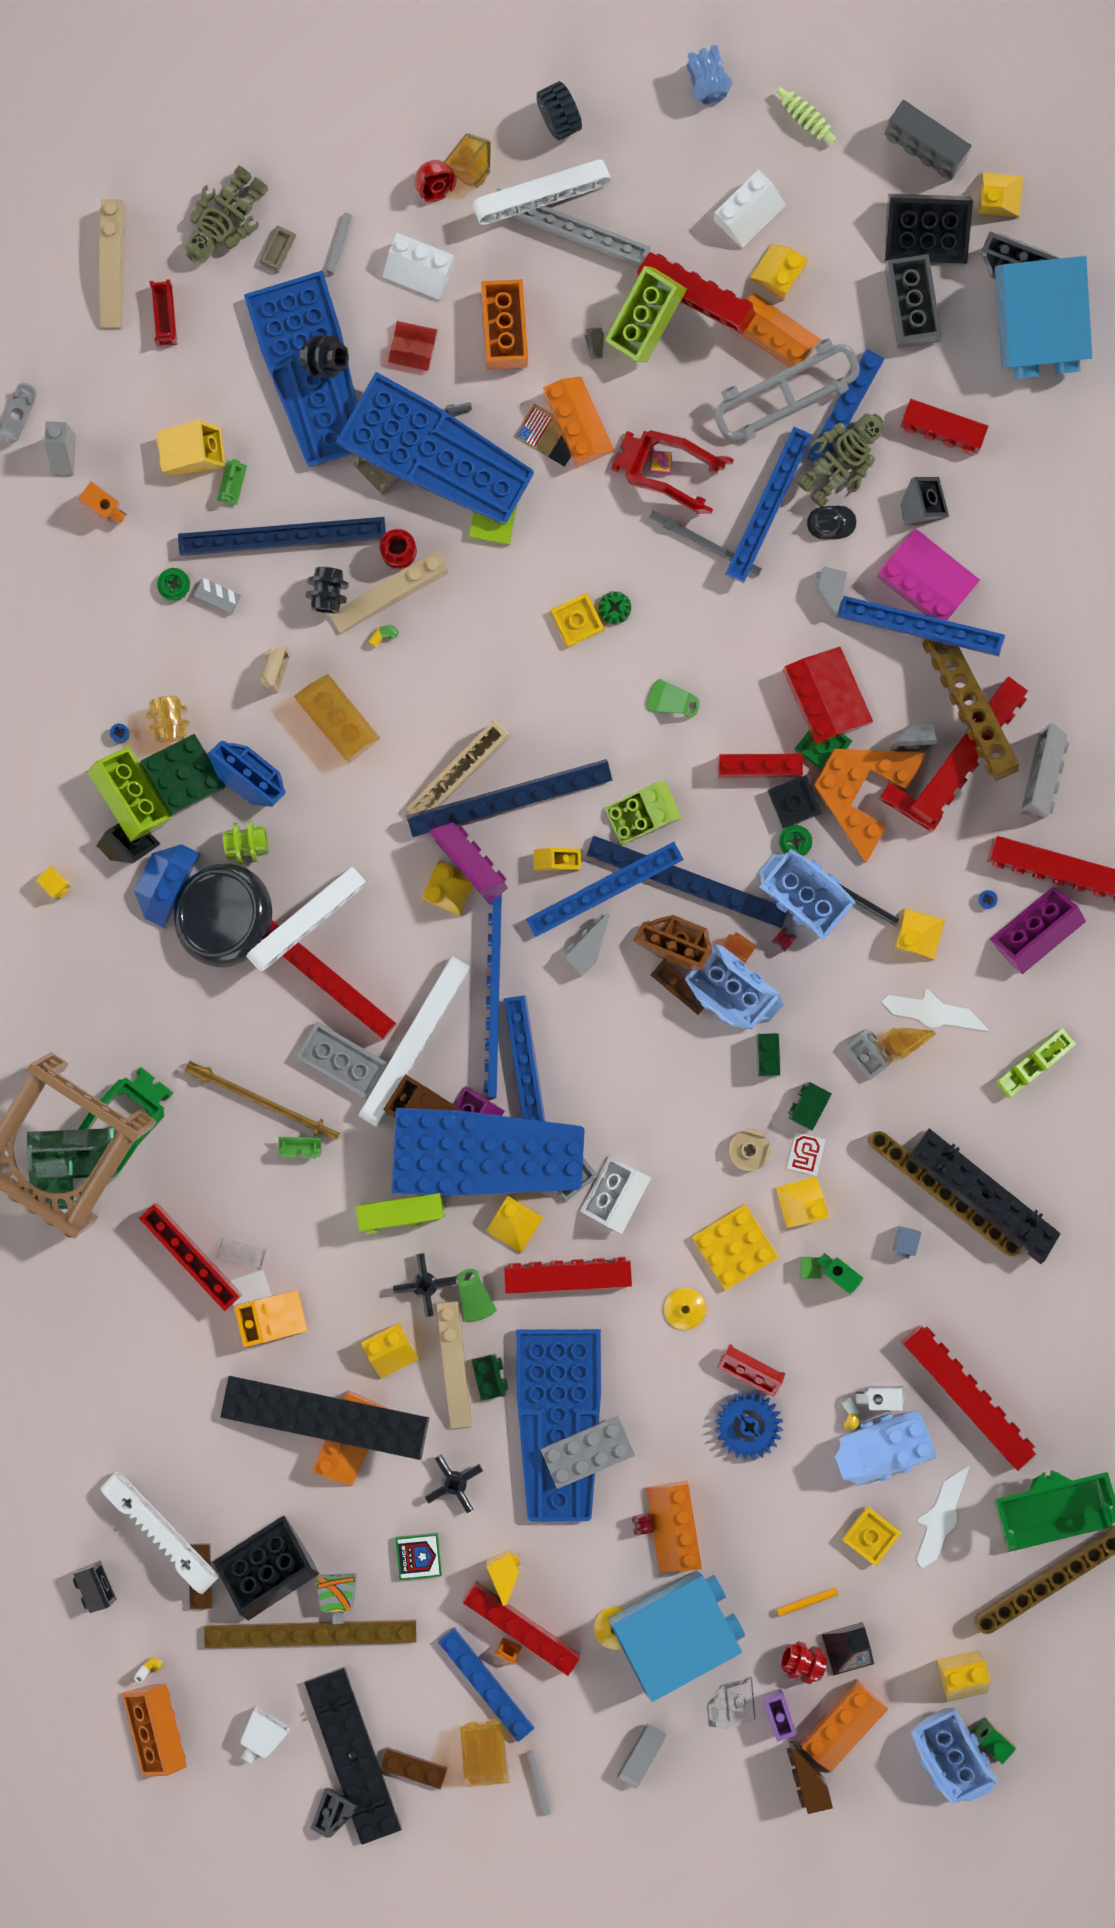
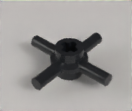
(426, 1294)
(452, 1491)

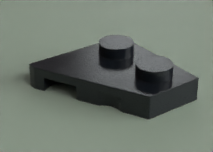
(333, 1812)

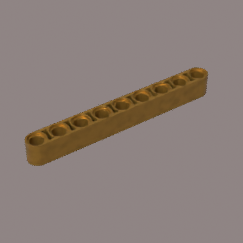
(934, 1190)
(1045, 1578)

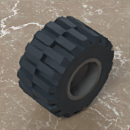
(559, 110)

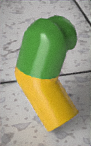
(383, 632)

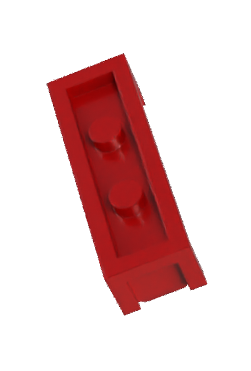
(164, 313)
(902, 802)
(751, 1371)

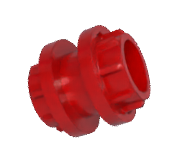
(393, 537)
(807, 1663)

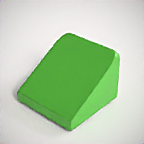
(810, 1268)

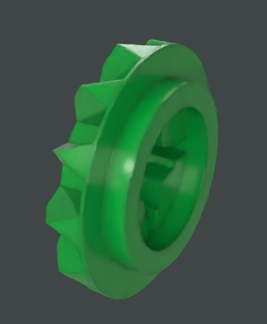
(170, 575)
(614, 617)
(800, 833)

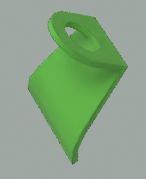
(671, 699)
(474, 1297)

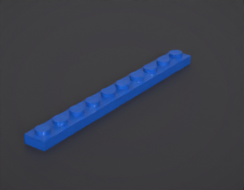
(492, 1001)

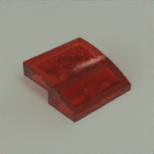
(413, 345)

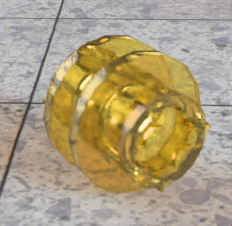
(167, 718)

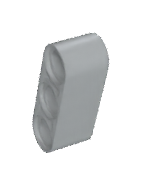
(641, 1755)

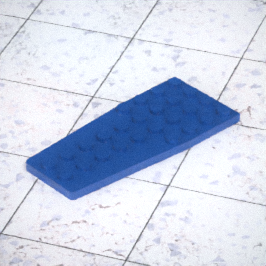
(315, 406)
(433, 450)
(483, 1153)
(555, 1399)

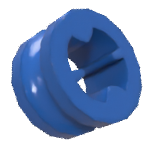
(117, 739)
(985, 905)

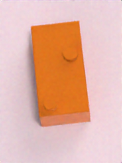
(504, 324)

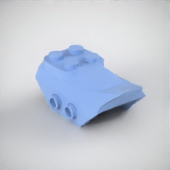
(805, 892)
(734, 990)
(884, 1448)
(953, 1757)

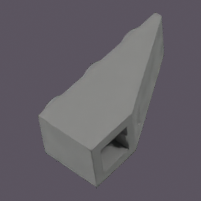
(587, 950)

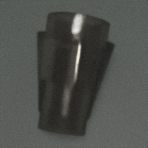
(595, 341)

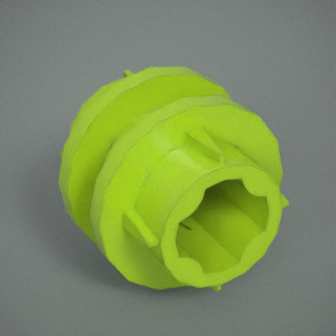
(245, 842)

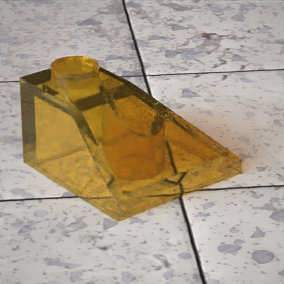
(471, 160)
(906, 1040)

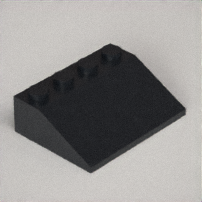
(928, 226)
(265, 1568)

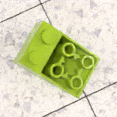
(643, 812)

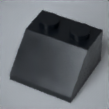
(94, 1587)

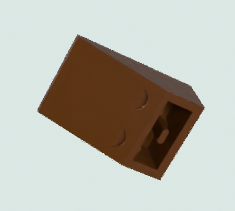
(415, 1095)
(813, 1787)

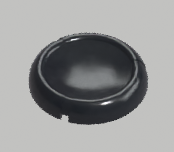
(222, 914)

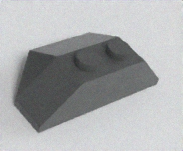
(1006, 250)

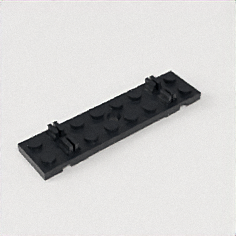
(1000, 1206)
(346, 1732)

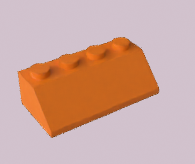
(779, 334)
(578, 420)
(342, 1461)
(674, 1527)
(843, 1726)
(154, 1730)

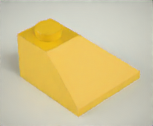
(1000, 194)
(919, 933)
(802, 1202)
(514, 1224)
(504, 1572)

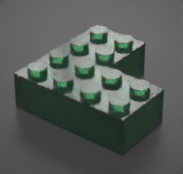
(62, 1156)

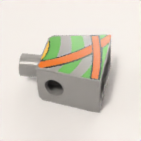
(336, 1594)

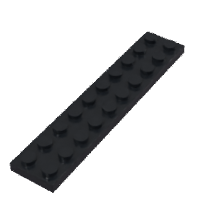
(325, 1417)

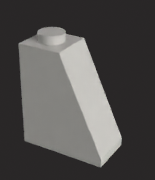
(60, 447)

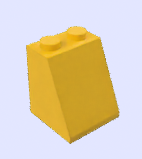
(191, 448)
(963, 1675)

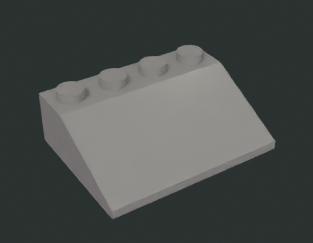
(1044, 772)

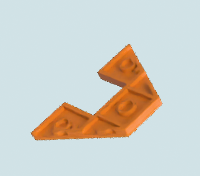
(843, 778)

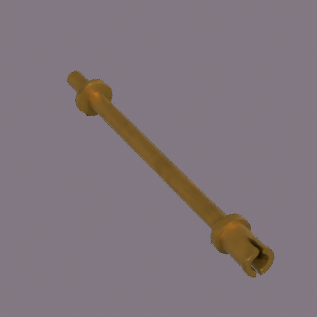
(207, 1075)

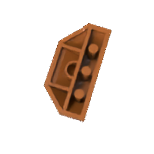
(676, 941)

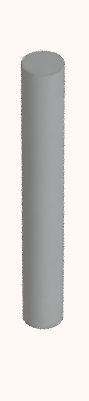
(339, 243)
(537, 1783)

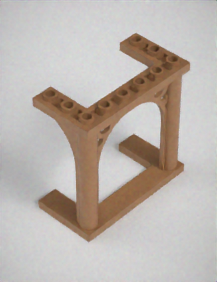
(78, 1217)

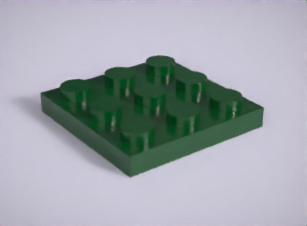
(182, 774)

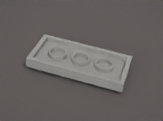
(342, 1060)
(587, 1452)

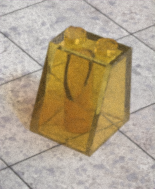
(484, 1753)

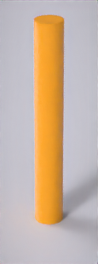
(807, 1602)

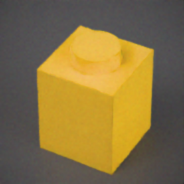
(54, 883)

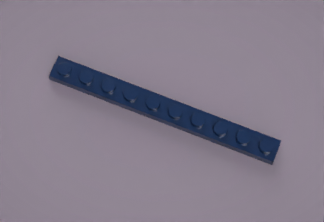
(281, 536)
(510, 797)
(692, 884)

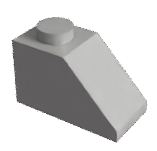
(830, 587)

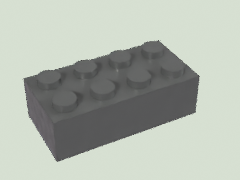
(927, 140)
(913, 301)

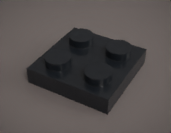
(794, 801)

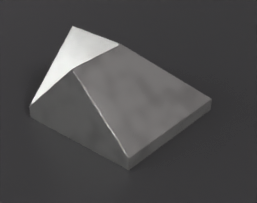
(916, 737)

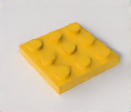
(735, 1247)

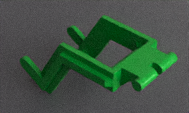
(142, 1093)

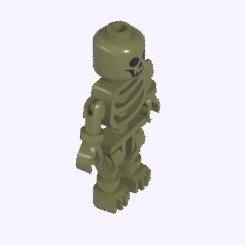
(201, 243)
(864, 431)

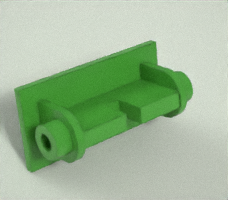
(232, 482)
(306, 1146)

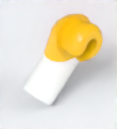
(853, 1415)
(145, 1669)

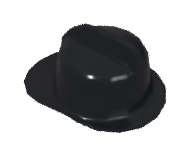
(831, 522)

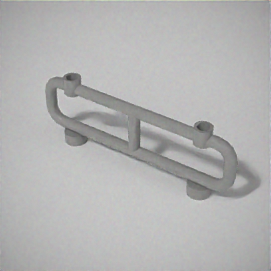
(732, 396)

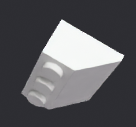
(749, 209)
(418, 266)
(615, 1194)

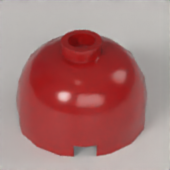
(434, 180)

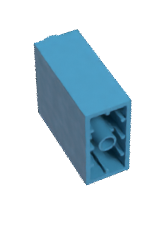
(1044, 315)
(677, 1634)

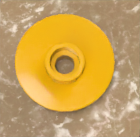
(677, 1300)
(603, 1629)

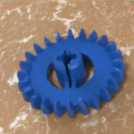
(735, 1409)

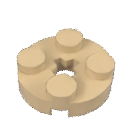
(738, 1155)

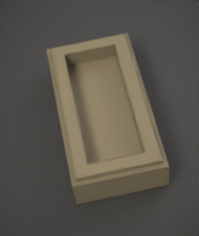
(277, 249)

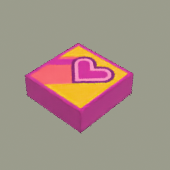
(661, 462)

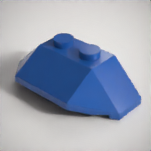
(247, 773)
(163, 880)

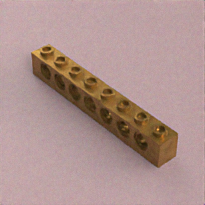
(998, 767)

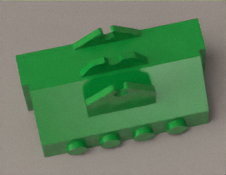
(1056, 1510)

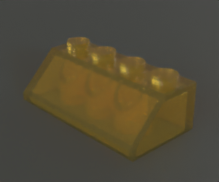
(337, 718)

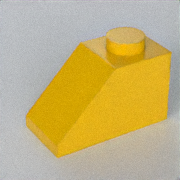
(557, 859)

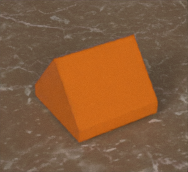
(507, 1651)

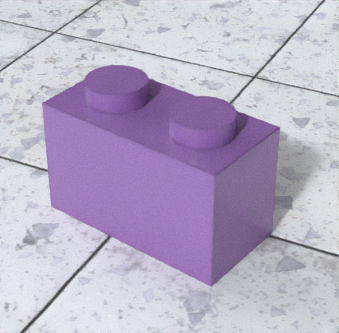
(779, 1715)

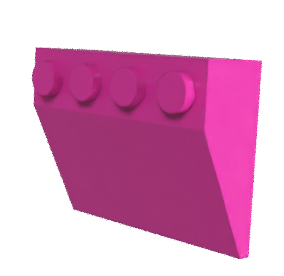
(927, 577)

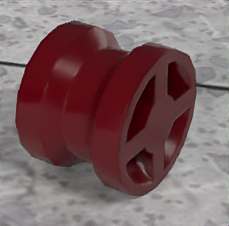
(784, 939)
(642, 1524)

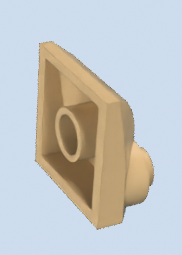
(275, 668)

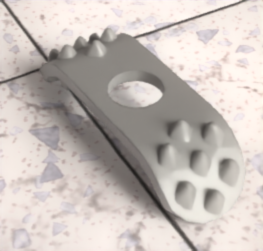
(22, 399)

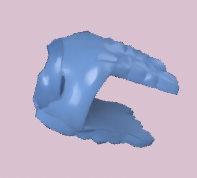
(708, 76)

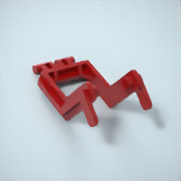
(636, 454)

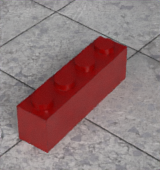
(943, 426)
(760, 765)

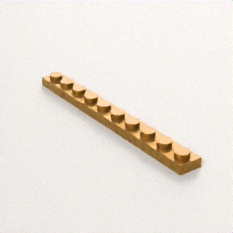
(310, 1633)

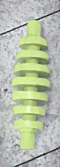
(806, 115)

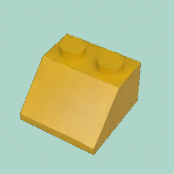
(779, 270)
(390, 1350)

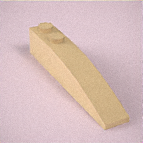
(111, 262)
(390, 591)
(461, 767)
(454, 1364)

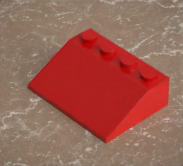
(827, 695)

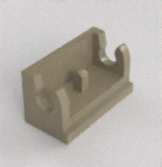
(377, 477)

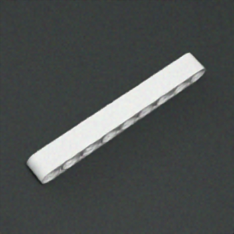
(415, 1039)

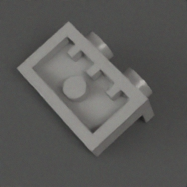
(869, 1054)

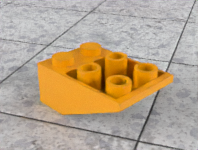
(270, 1318)

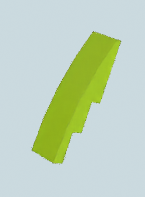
(1035, 1063)

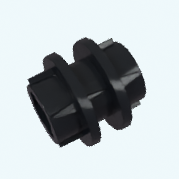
(324, 356)
(327, 589)

